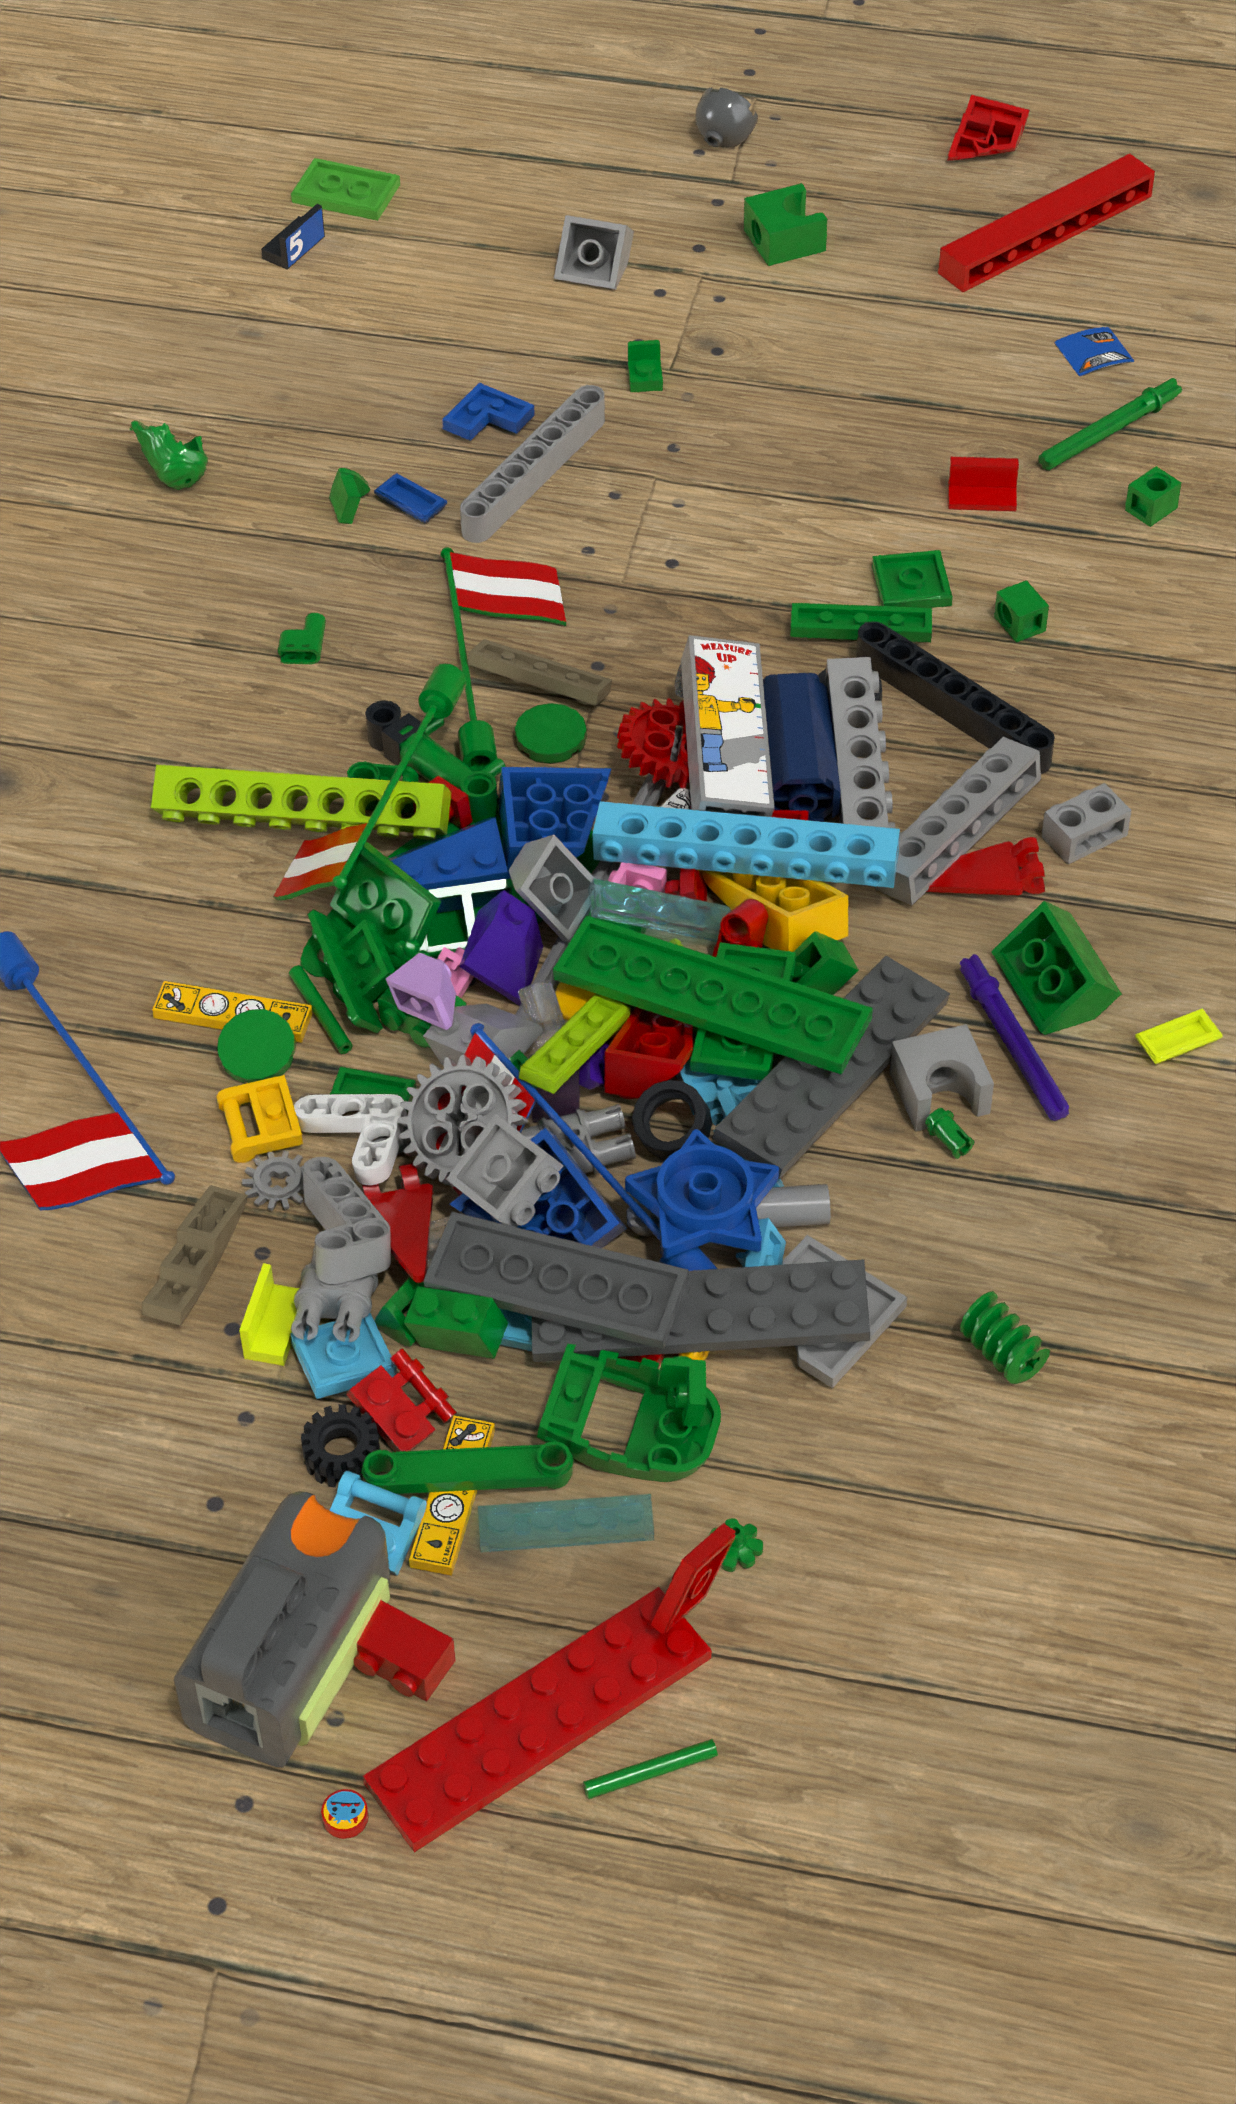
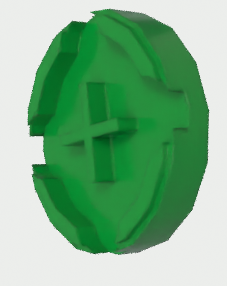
(550, 732)
(256, 1045)

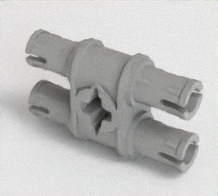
(585, 1127)
(344, 1302)

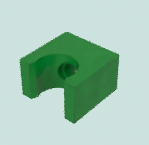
(779, 226)

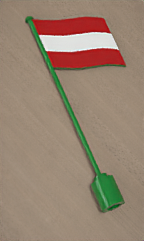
(496, 590)
(331, 857)

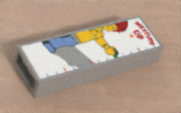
(726, 727)

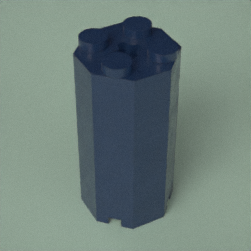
(801, 745)

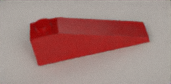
(646, 1053)

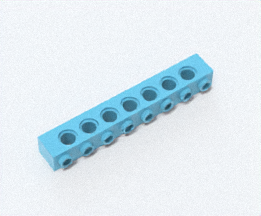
(746, 844)

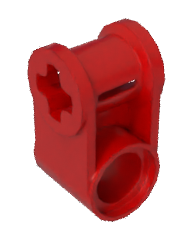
(743, 925)

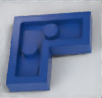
(487, 406)

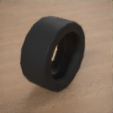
(655, 1097)

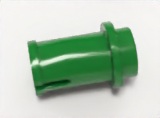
(941, 1124)

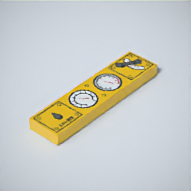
(217, 1007)
(449, 1512)

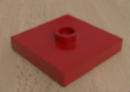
(693, 1578)

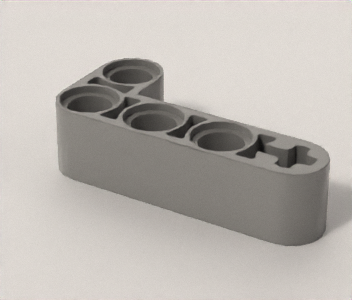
(355, 1232)

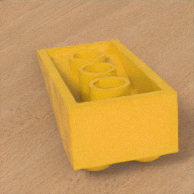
(793, 905)

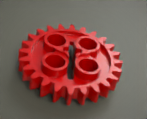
(648, 740)

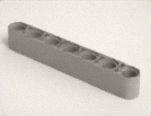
(532, 463)

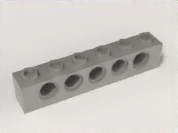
(853, 705)
(962, 816)

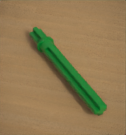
(1150, 401)

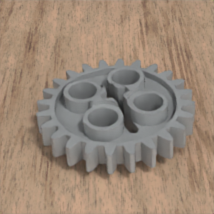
(427, 1122)

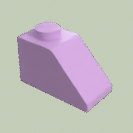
(424, 990)

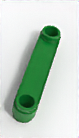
(470, 1468)

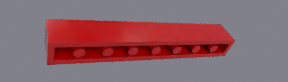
(1046, 222)

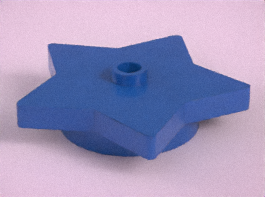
(704, 1196)

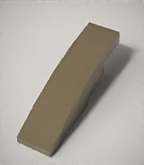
(195, 1255)

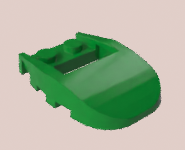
(658, 1444)

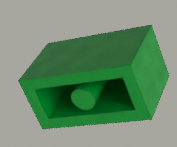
(456, 1322)

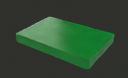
(387, 898)

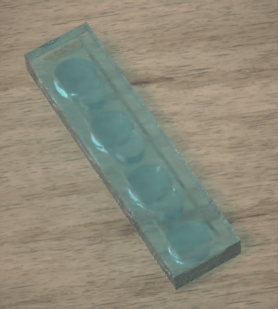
(655, 910)
(566, 1523)

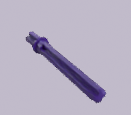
(986, 991)

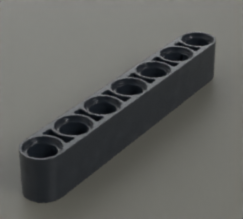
(950, 692)

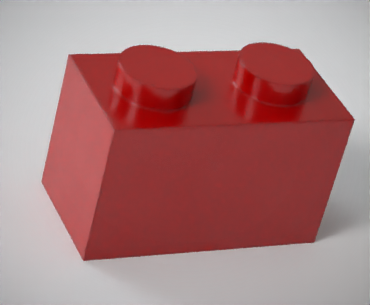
(404, 1652)

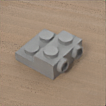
(505, 1173)

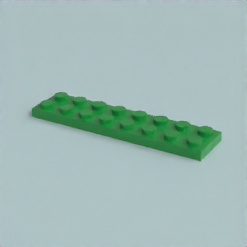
(713, 994)

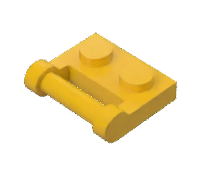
(272, 1113)

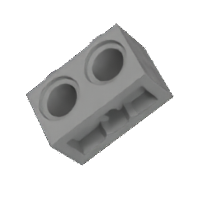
(1086, 823)

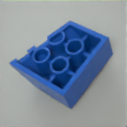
(548, 803)
(458, 859)

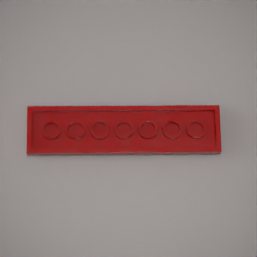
(533, 1721)

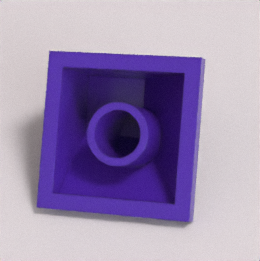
(504, 946)

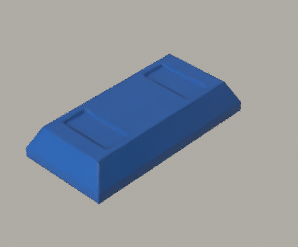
(410, 498)

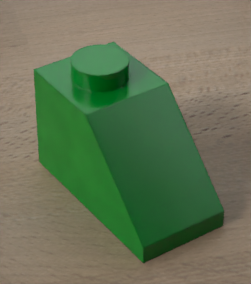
(823, 964)

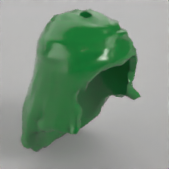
(173, 462)

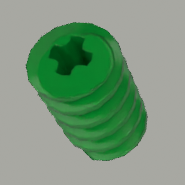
(1001, 1340)

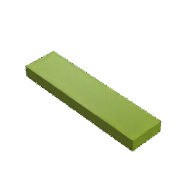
(574, 1043)

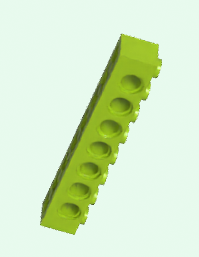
(175, 782)

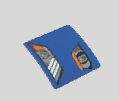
(1093, 350)

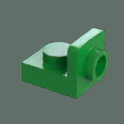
(644, 366)
(690, 1383)

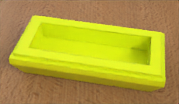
(1178, 1036)

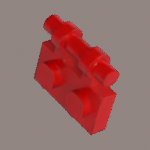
(394, 1413)

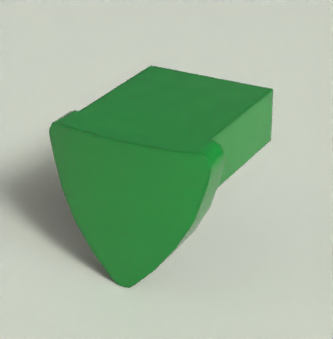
(346, 494)
(391, 1315)

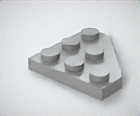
(833, 1360)

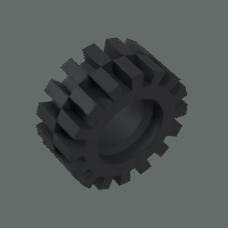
(334, 1426)

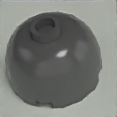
(724, 118)

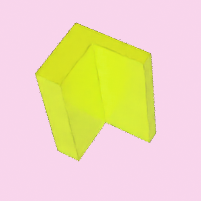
(268, 1320)

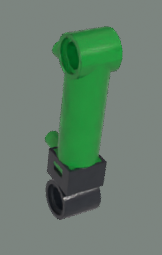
(393, 735)

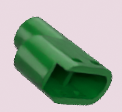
(300, 644)

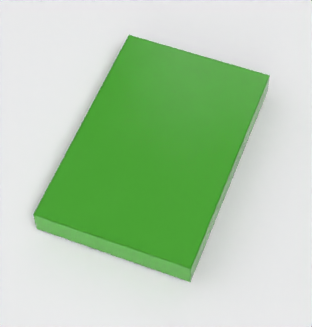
(346, 189)

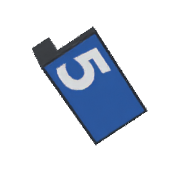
(295, 239)

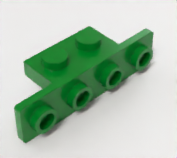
(357, 964)

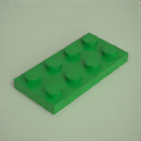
(728, 1056)

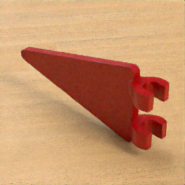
(995, 871)
(409, 1219)

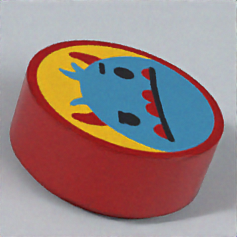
(344, 1813)

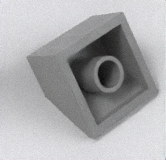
(593, 252)
(552, 884)
(503, 1028)

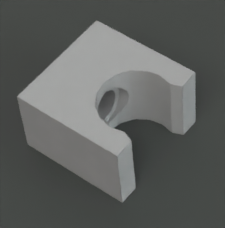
(937, 1064)

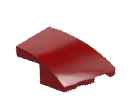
(988, 129)

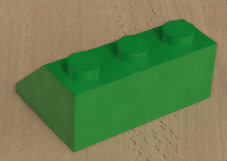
(1055, 970)

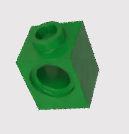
(1153, 496)
(1021, 611)

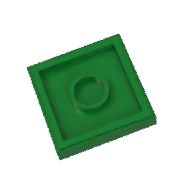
(912, 579)

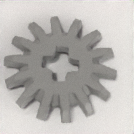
(262, 1181)

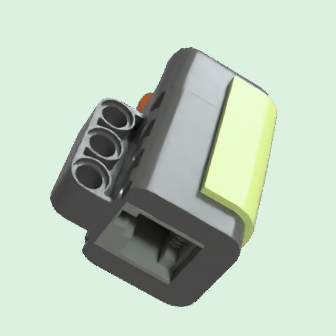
(285, 1631)

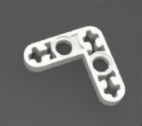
(375, 1119)

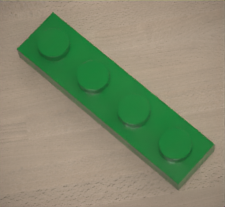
(843, 621)

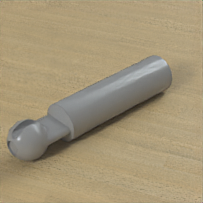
(782, 1205)

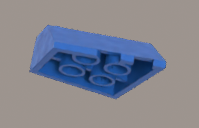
(570, 1210)

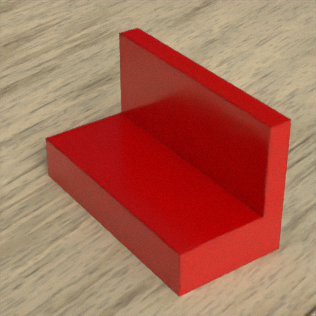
(983, 483)

